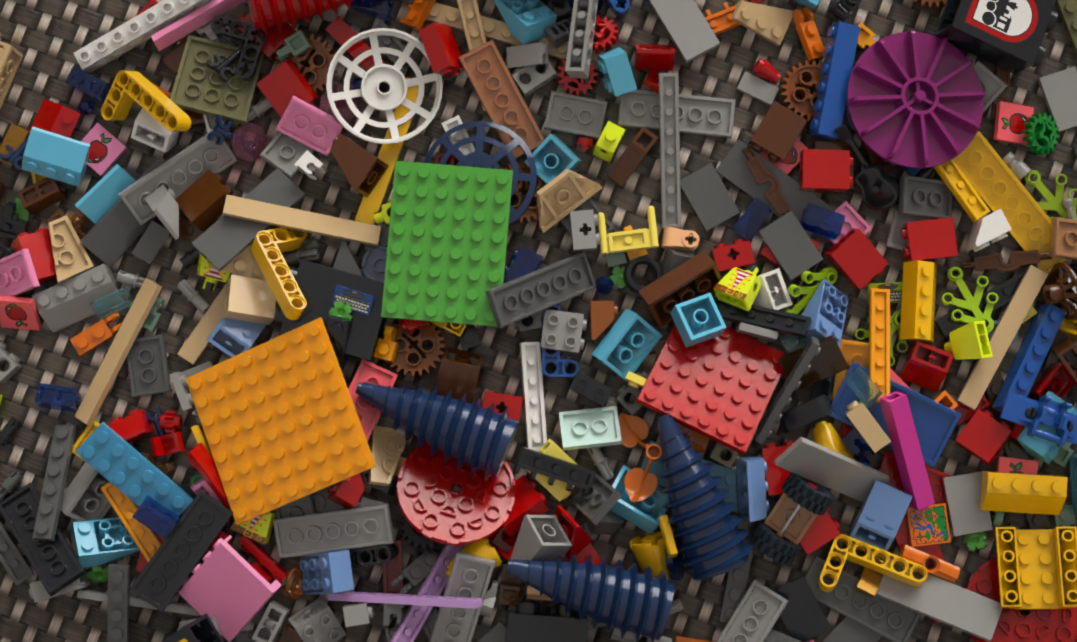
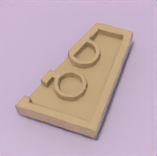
(763, 20)
(68, 252)
(386, 450)

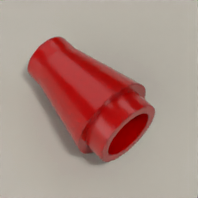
(766, 71)

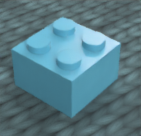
(616, 71)
(698, 320)

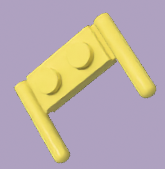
(628, 240)

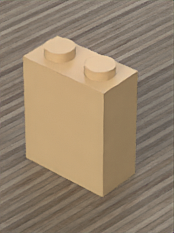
(249, 300)
(867, 425)

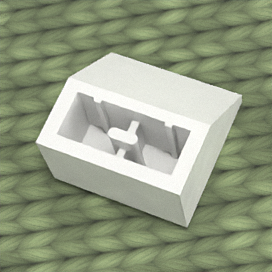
(152, 133)
(989, 228)
(773, 291)

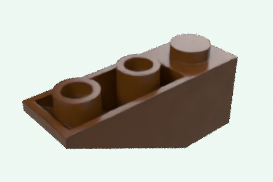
(632, 156)

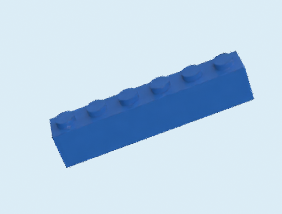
(835, 75)
(1031, 353)

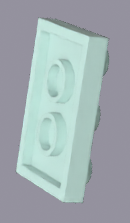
(590, 428)

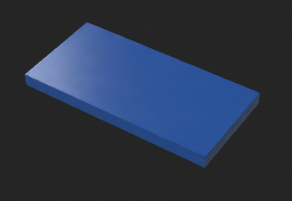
(931, 419)

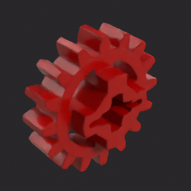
(605, 34)
(582, 86)

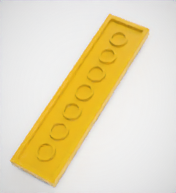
(1004, 191)

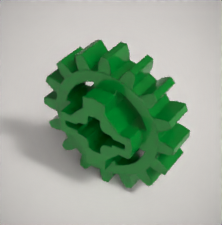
(1040, 133)

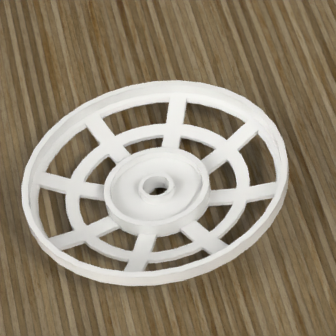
(383, 74)

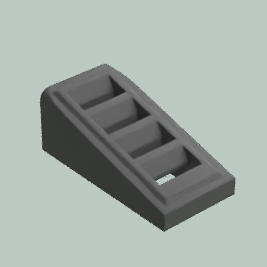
(552, 31)

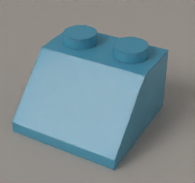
(553, 158)

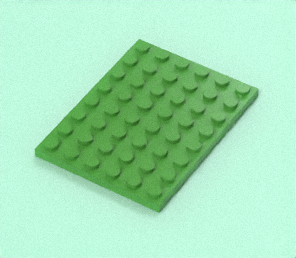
(446, 242)

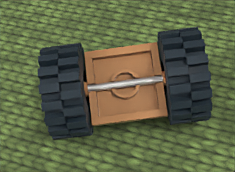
(790, 518)

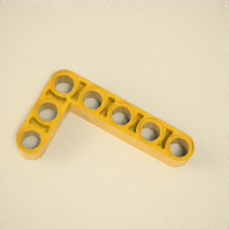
(132, 87)
(267, 252)
(868, 561)

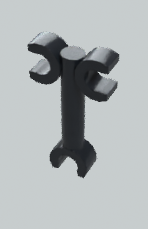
(223, 68)

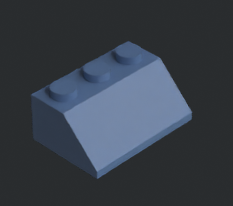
(752, 488)

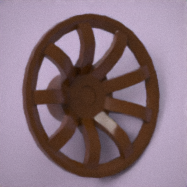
(1057, 293)

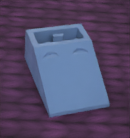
(827, 312)
(235, 335)
(880, 515)
(326, 572)

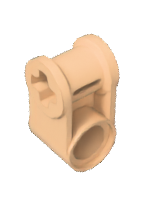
(678, 239)

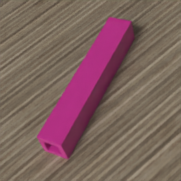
(907, 449)

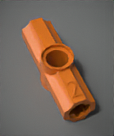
(940, 567)

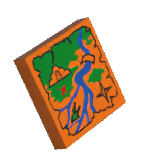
(928, 525)

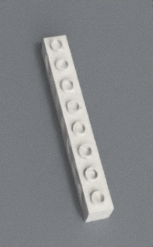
(134, 32)

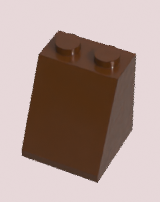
(358, 165)
(459, 372)

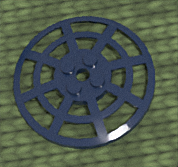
(484, 160)

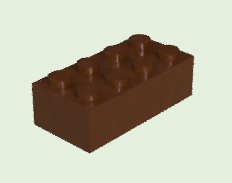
(679, 285)

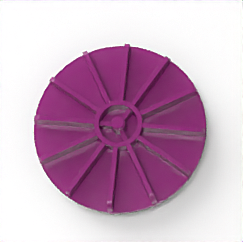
(915, 100)

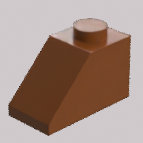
(601, 317)

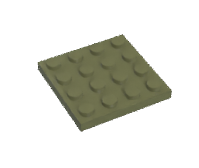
(202, 89)

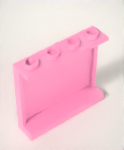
(227, 589)

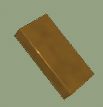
(13, 138)
(869, 581)

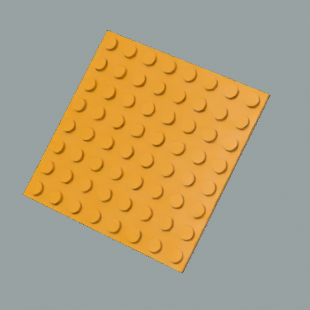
(280, 421)

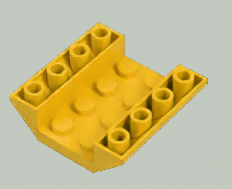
(1037, 568)

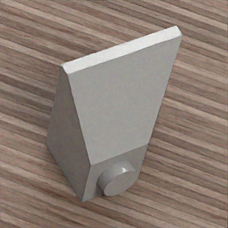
(166, 208)

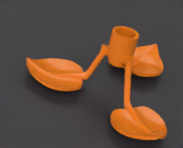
(637, 482)

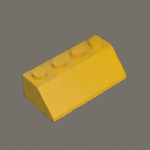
(918, 301)
(1023, 493)

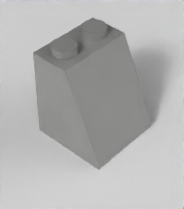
(541, 538)

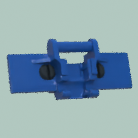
(1044, 411)

